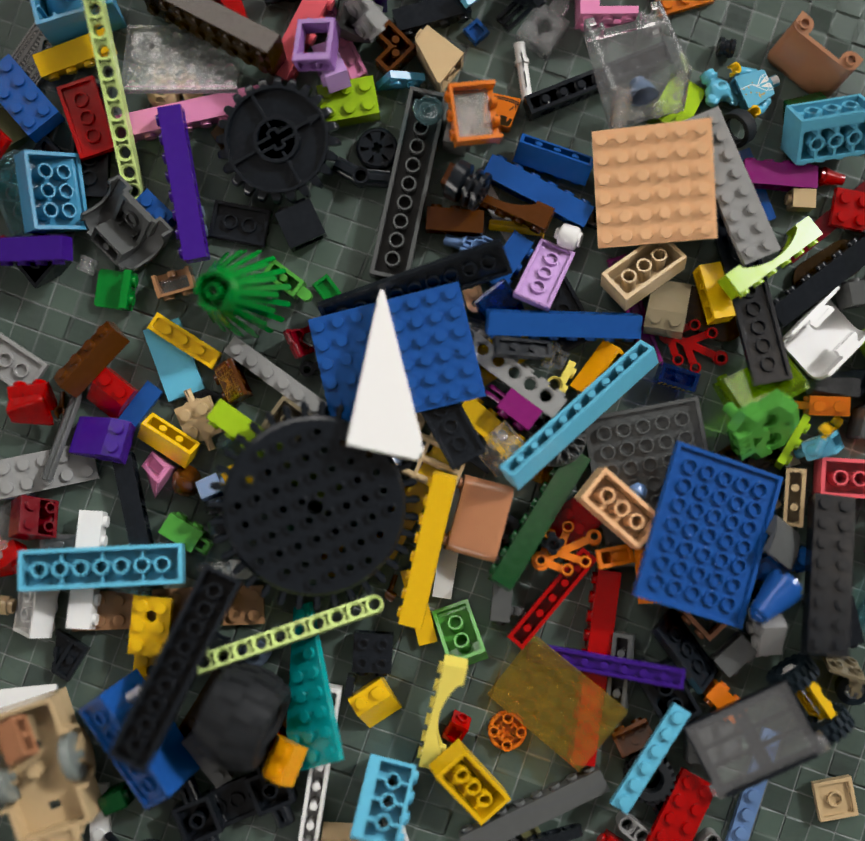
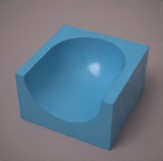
(67, 18)

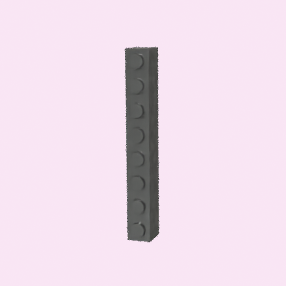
(539, 807)

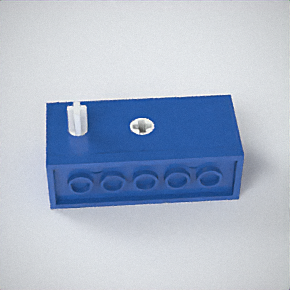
(173, 762)

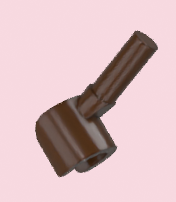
(60, 408)
(389, 594)

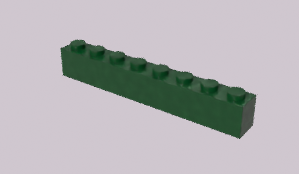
(536, 523)

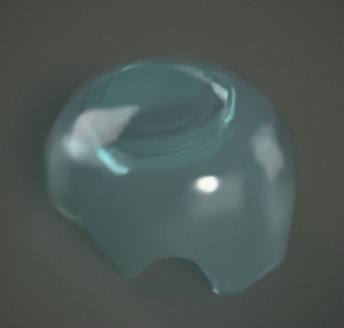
(427, 110)

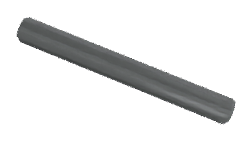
(61, 438)

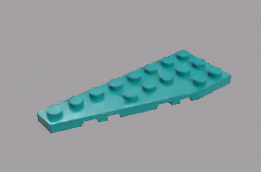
(311, 707)

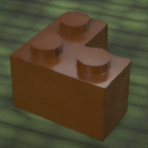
(397, 49)

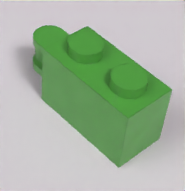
(298, 286)
(181, 530)

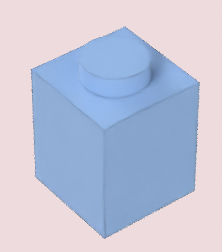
(204, 489)

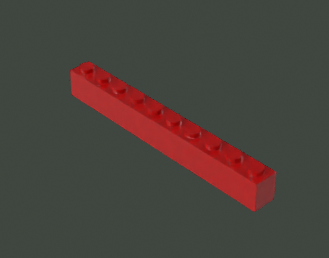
(601, 621)

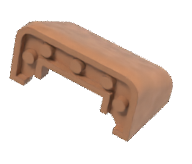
(808, 61)
(479, 518)

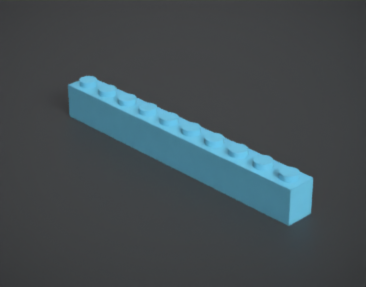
(579, 414)

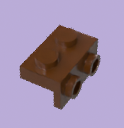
(633, 737)

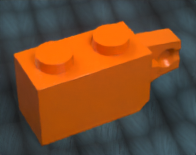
(825, 405)

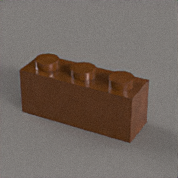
(454, 220)

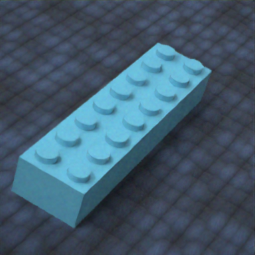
(101, 567)

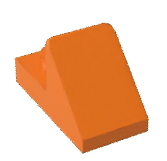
(614, 556)

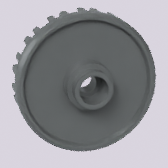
(569, 453)

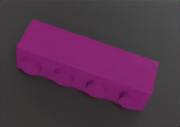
(781, 175)

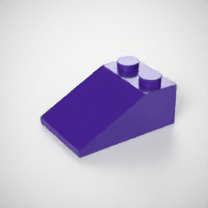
(103, 438)

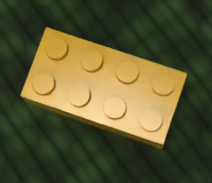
(469, 781)

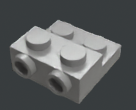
(369, 18)

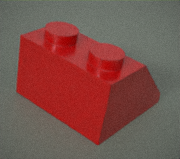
(111, 393)

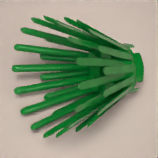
(228, 292)

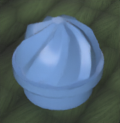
(639, 489)

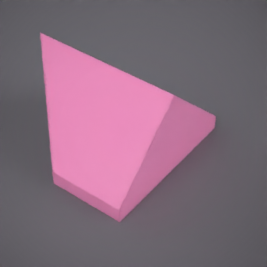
(158, 471)

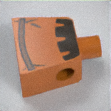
(507, 110)

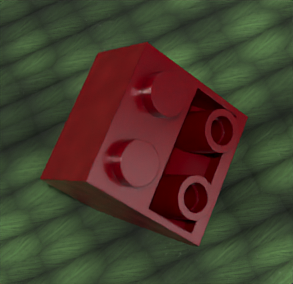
(33, 518)

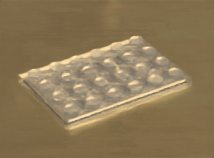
(175, 62)

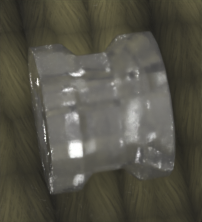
(87, 265)

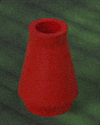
(829, 177)

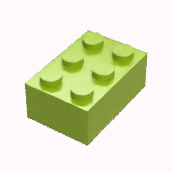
(352, 104)

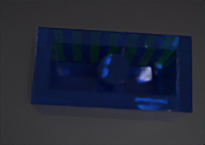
(676, 378)

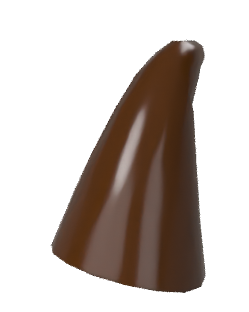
(184, 481)

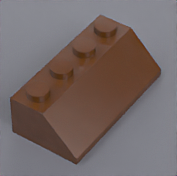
(91, 359)

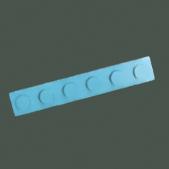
(650, 757)

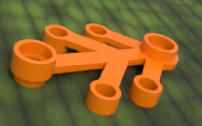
(564, 552)

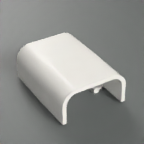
(822, 339)

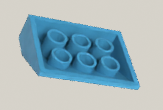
(50, 191)

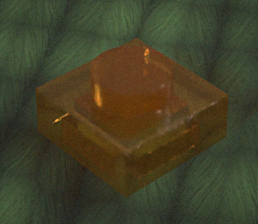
(542, 475)

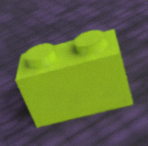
(694, 97)

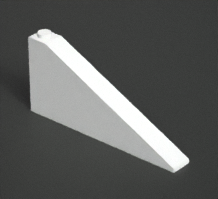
(383, 407)

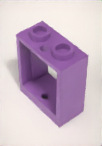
(320, 60)

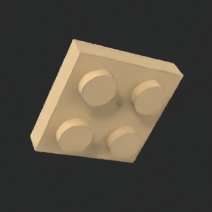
(834, 798)

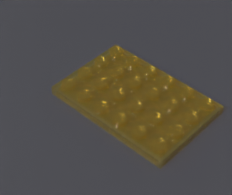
(557, 703)

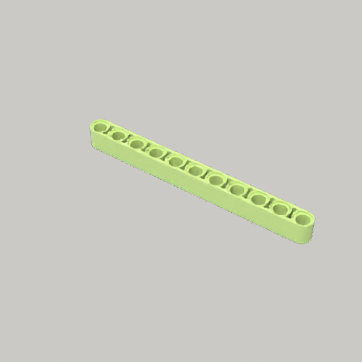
(102, 63)
(289, 630)

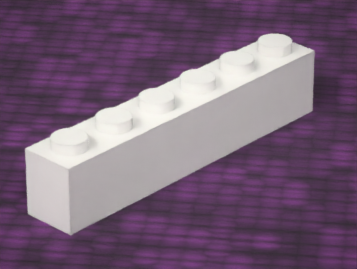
(85, 602)

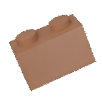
(17, 740)

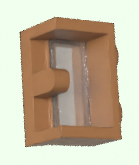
(174, 283)

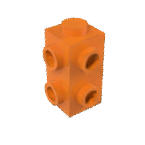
(718, 695)

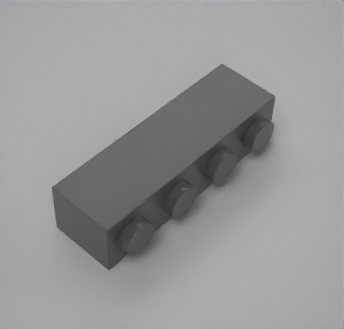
(622, 646)

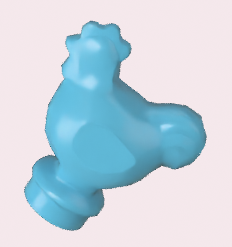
(717, 89)

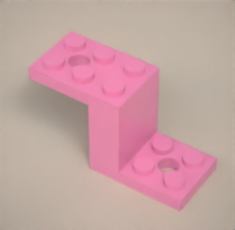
(609, 15)

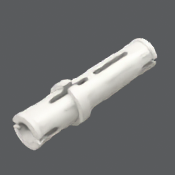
(522, 68)

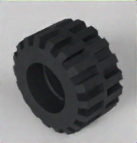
(660, 787)

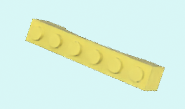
(452, 675)

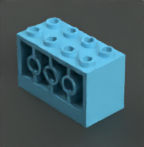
(824, 129)
(375, 790)

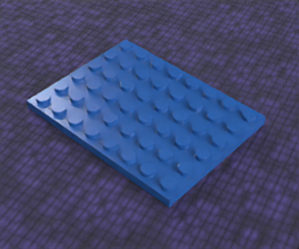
(431, 341)
(707, 535)

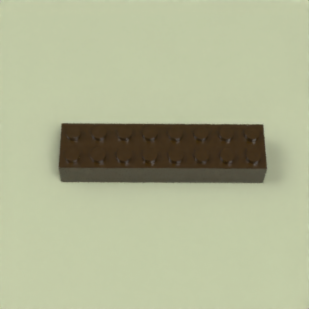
(224, 30)

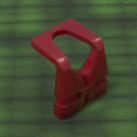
(295, 340)

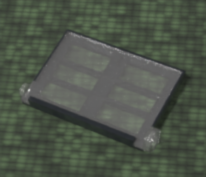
(754, 739)

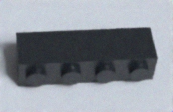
(433, 13)

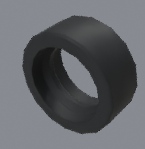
(748, 123)

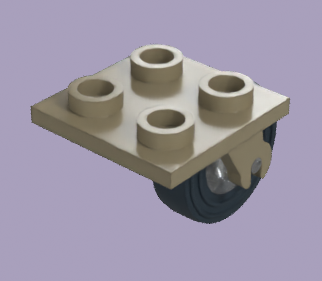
(850, 682)

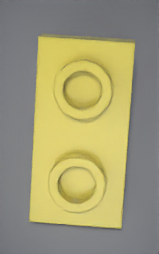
(568, 372)

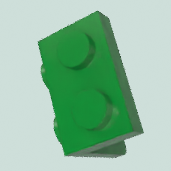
(116, 289)

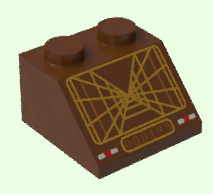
(232, 381)

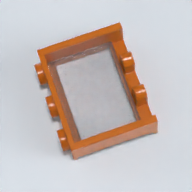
(472, 113)

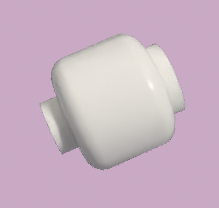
(569, 236)

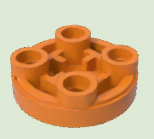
(506, 731)

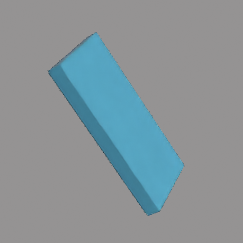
(175, 368)

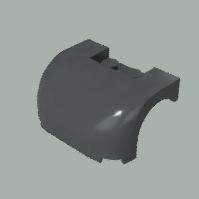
(125, 228)

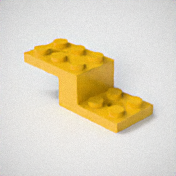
(148, 636)

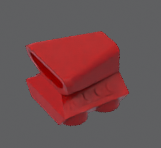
(31, 402)

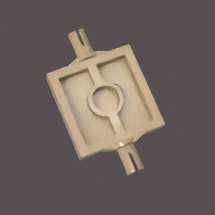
(194, 421)

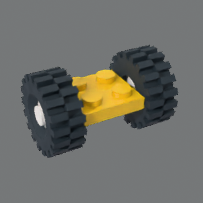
(823, 715)

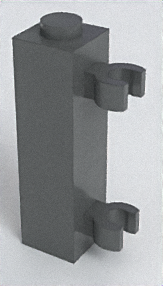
(501, 603)

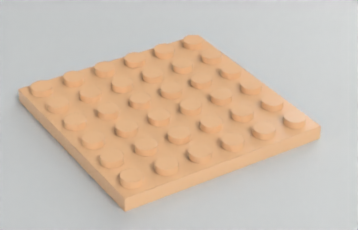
(655, 184)

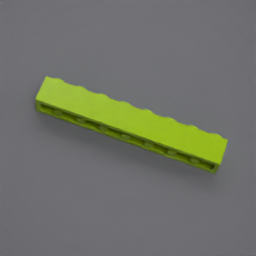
(235, 422)

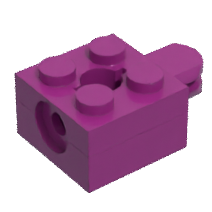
(514, 407)

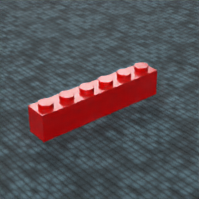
(549, 601)

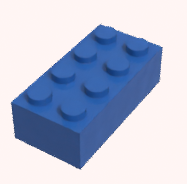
(26, 101)

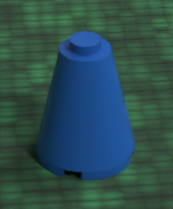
(775, 596)

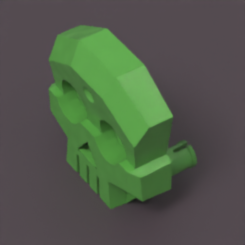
(762, 425)

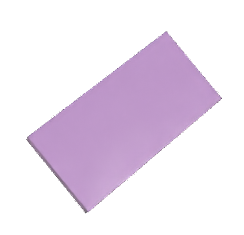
(543, 274)

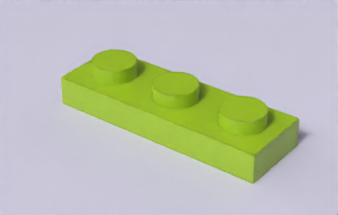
(793, 443)

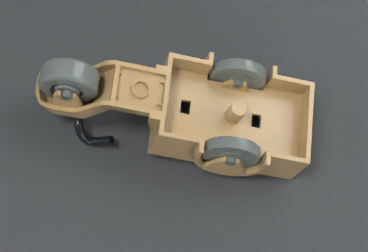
(59, 771)

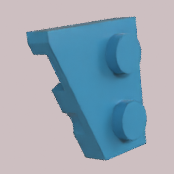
(399, 80)

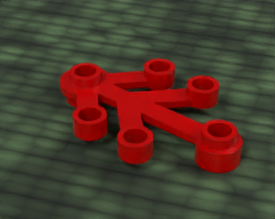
(689, 344)

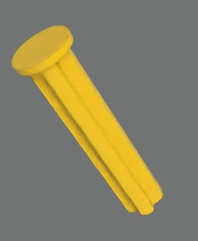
(509, 226)

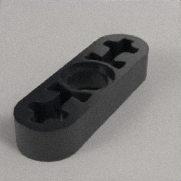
(562, 833)

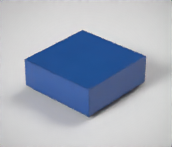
(476, 32)

